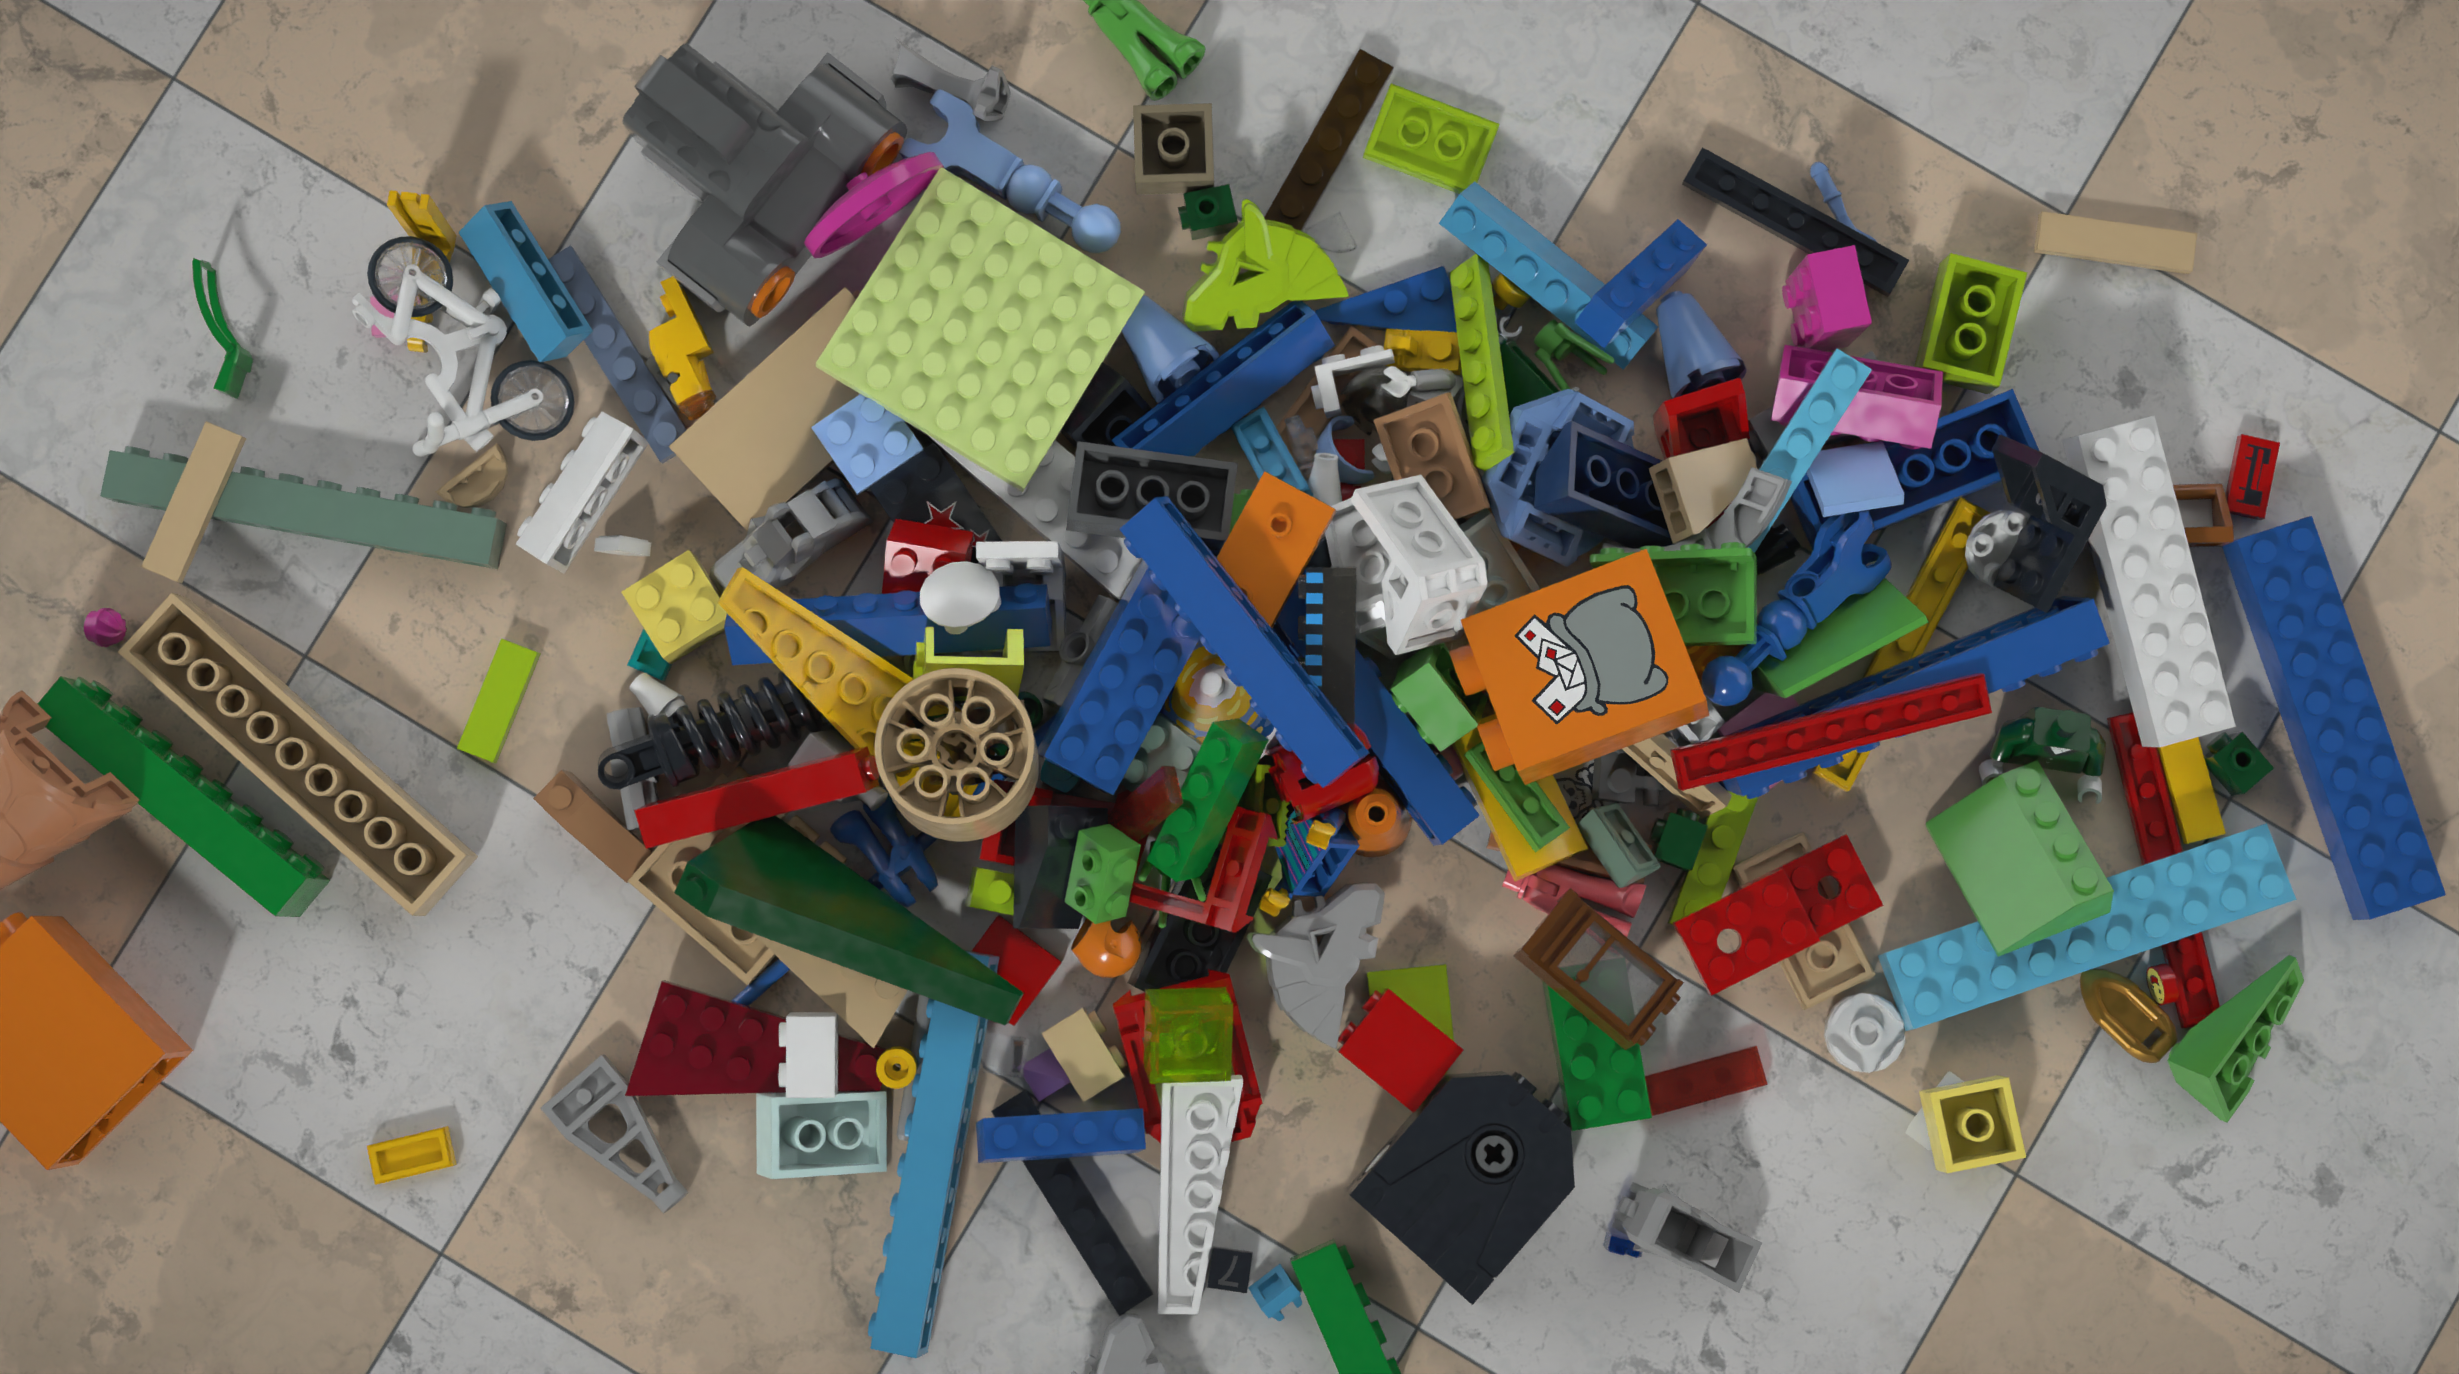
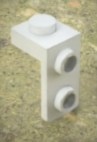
(1325, 392)

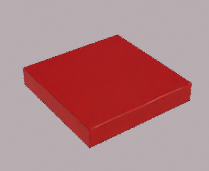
(1020, 961)

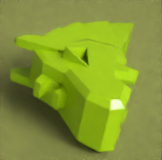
(1280, 268)

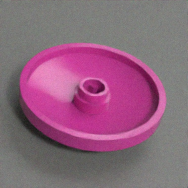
(871, 202)

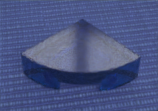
(1620, 1245)

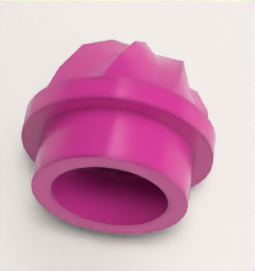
(105, 627)

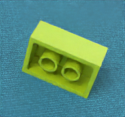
(1971, 322)

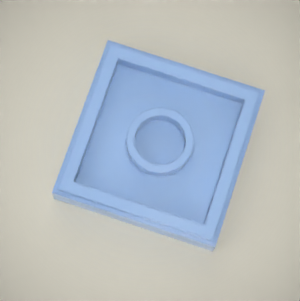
(1854, 479)

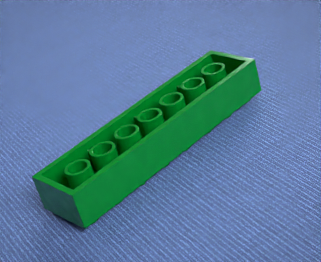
(182, 797)

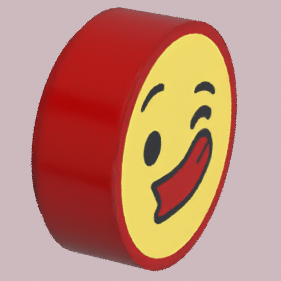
(2162, 984)

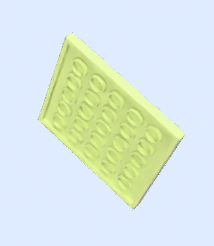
(980, 329)

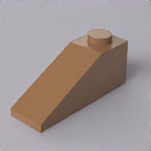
(593, 824)

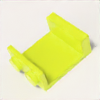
(1005, 669)

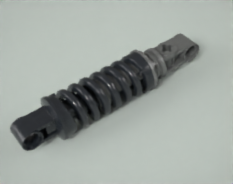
(740, 723)

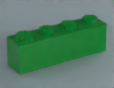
(1208, 798)
(1341, 1312)

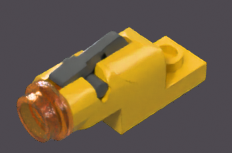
(677, 352)

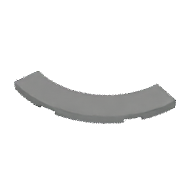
(1744, 517)

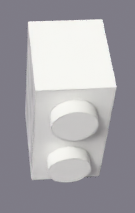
(810, 1055)

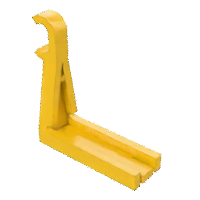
(422, 220)

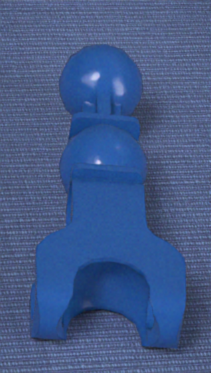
(1810, 595)

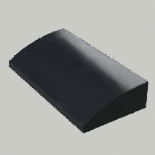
(1190, 948)

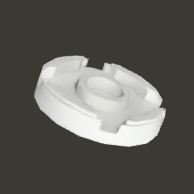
(1864, 1032)

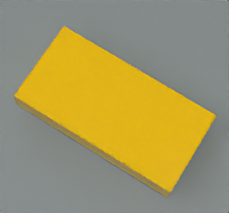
(411, 1155)

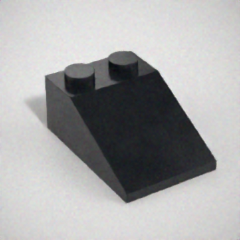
(1043, 863)

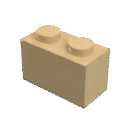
(1085, 1053)

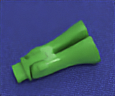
(1128, 20)

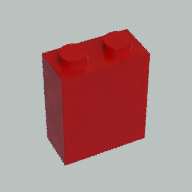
(1398, 1048)

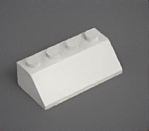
(581, 492)

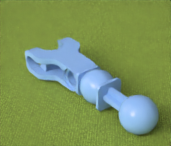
(998, 170)

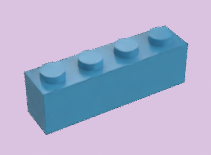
(525, 281)

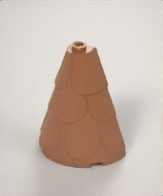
(41, 800)

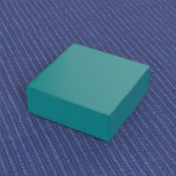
(648, 659)

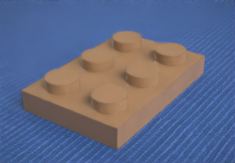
(1432, 443)

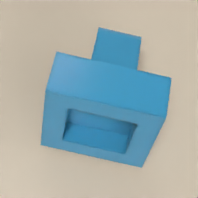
(1275, 1292)

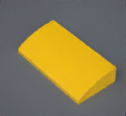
(1513, 846)

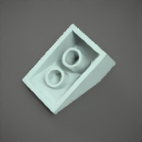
(821, 1134)

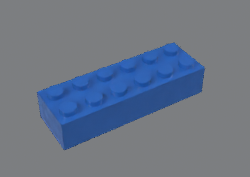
(1953, 467)
(1121, 686)

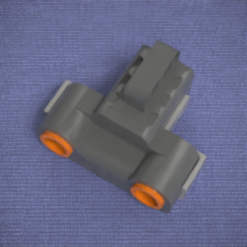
(755, 169)

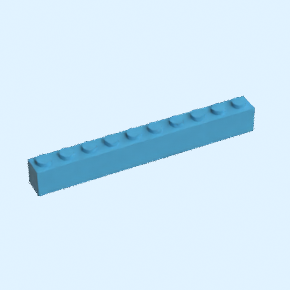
(928, 1178)

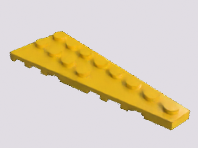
(827, 666)

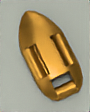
(2127, 1014)

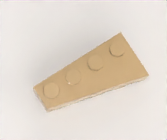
(856, 997)

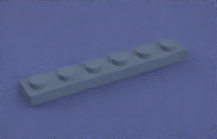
(620, 358)

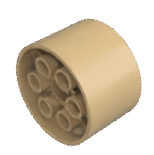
(979, 814)

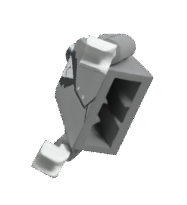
(1424, 386)

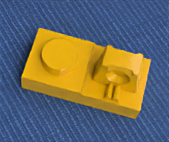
(1423, 350)

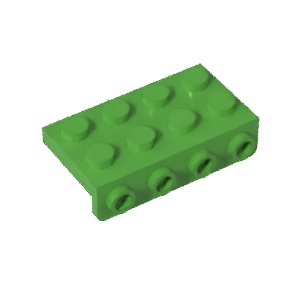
(1706, 590)

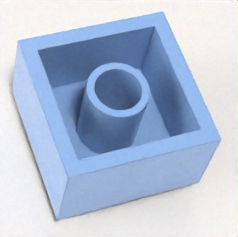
(866, 441)

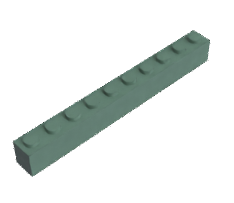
(317, 510)

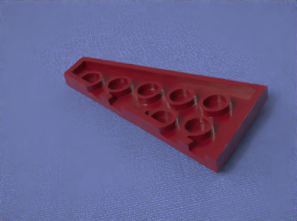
(725, 1047)

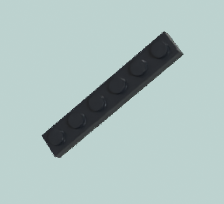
(1790, 218)
(1083, 1219)

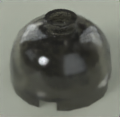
(1369, 400)

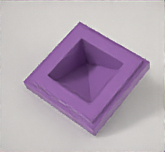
(1045, 1074)

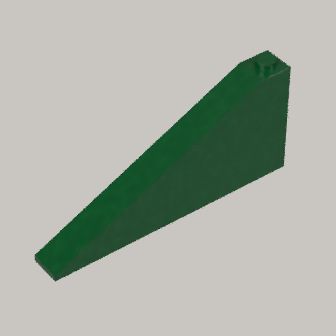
(803, 897)

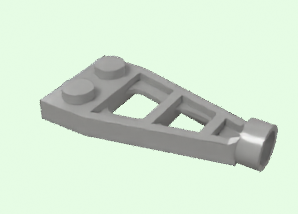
(588, 1095)

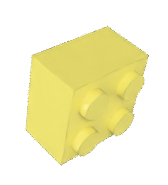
(677, 606)
(1972, 1124)

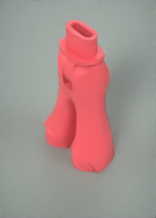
(1548, 885)

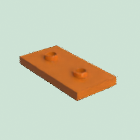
(1274, 543)

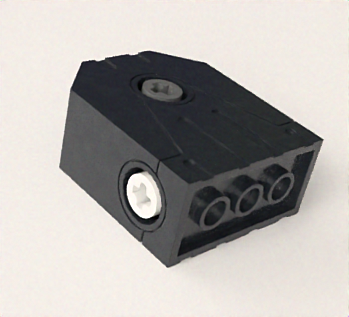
(1451, 1200)

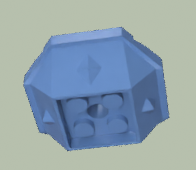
(1513, 480)

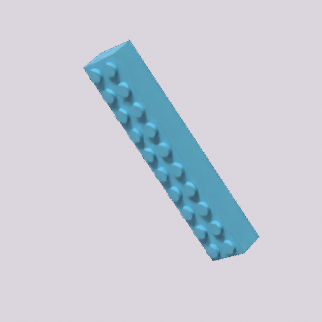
(2147, 910)

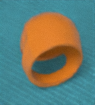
(1107, 951)

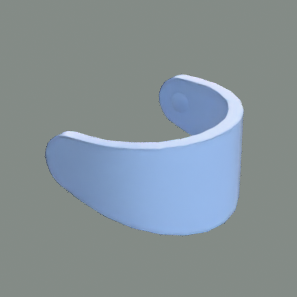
(1347, 472)

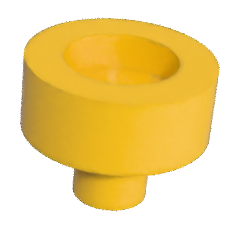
(1508, 293)
(895, 1076)

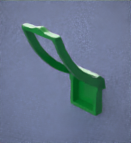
(237, 359)

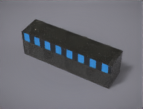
(1330, 634)

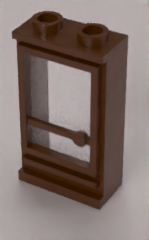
(1600, 971)

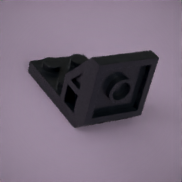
(2057, 525)

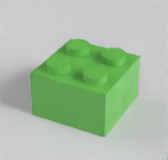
(1435, 698)

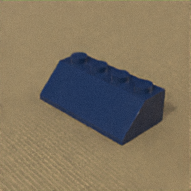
(1601, 488)

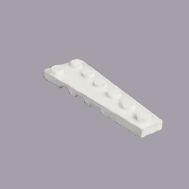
(1193, 1162)

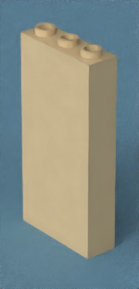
(759, 437)

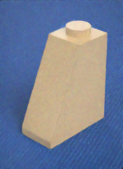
(1700, 485)

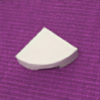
(622, 545)

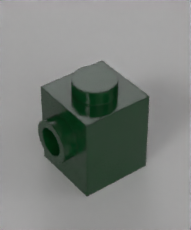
(1208, 212)
(2236, 762)
(1678, 838)

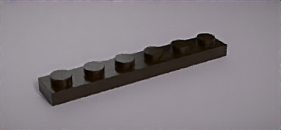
(1330, 141)

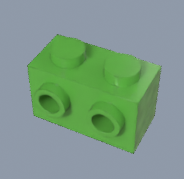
(1102, 873)

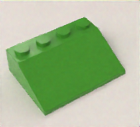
(1848, 634)
(2020, 860)

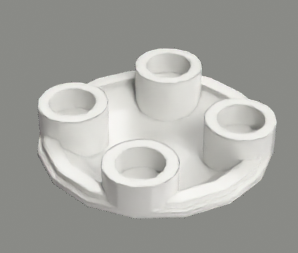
(1992, 543)
(960, 595)

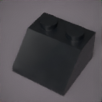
(1104, 409)

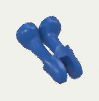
(905, 855)

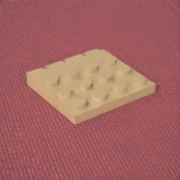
(661, 874)

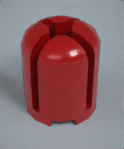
(1312, 799)

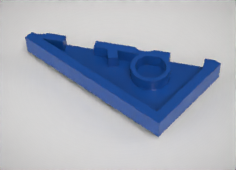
(1409, 304)

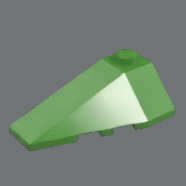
(2224, 1046)

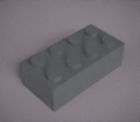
(1118, 482)

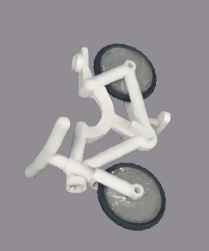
(526, 397)

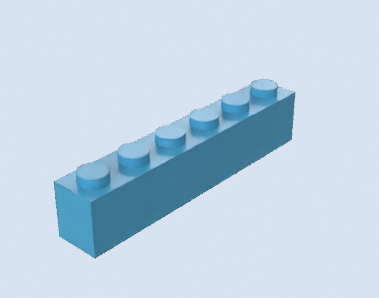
(1536, 266)

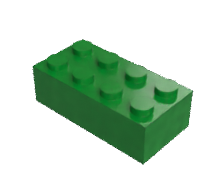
(1596, 1075)

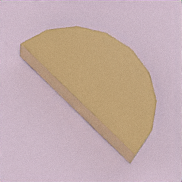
(478, 481)

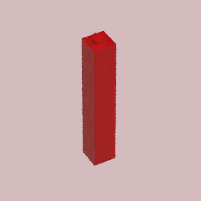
(757, 797)

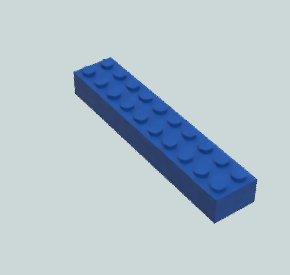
(2003, 652)
(2333, 720)

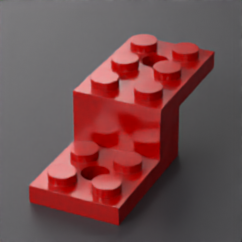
(1778, 914)

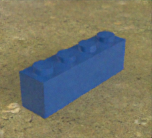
(1640, 283)
(1060, 1135)

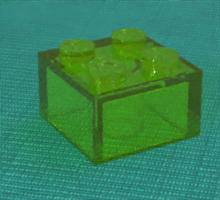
(1188, 1035)

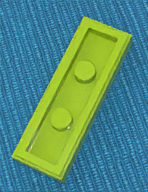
(498, 701)

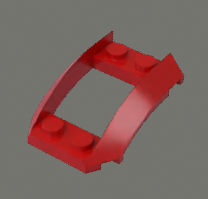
(1232, 879)
(1131, 1023)

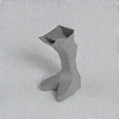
(986, 95)

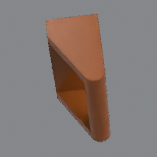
(2222, 529)

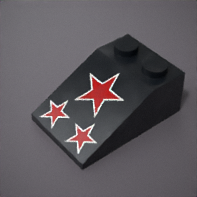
(933, 494)

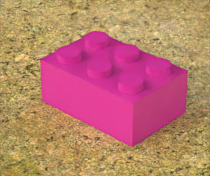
(1827, 300)

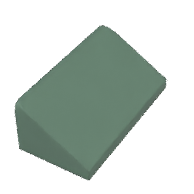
(1617, 844)

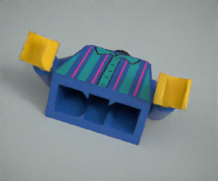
(1310, 858)

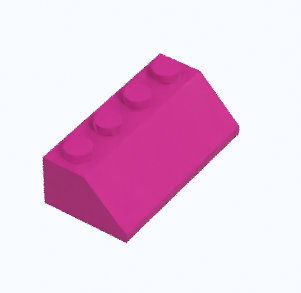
(1892, 404)

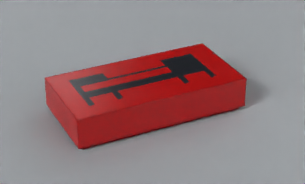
(2251, 476)

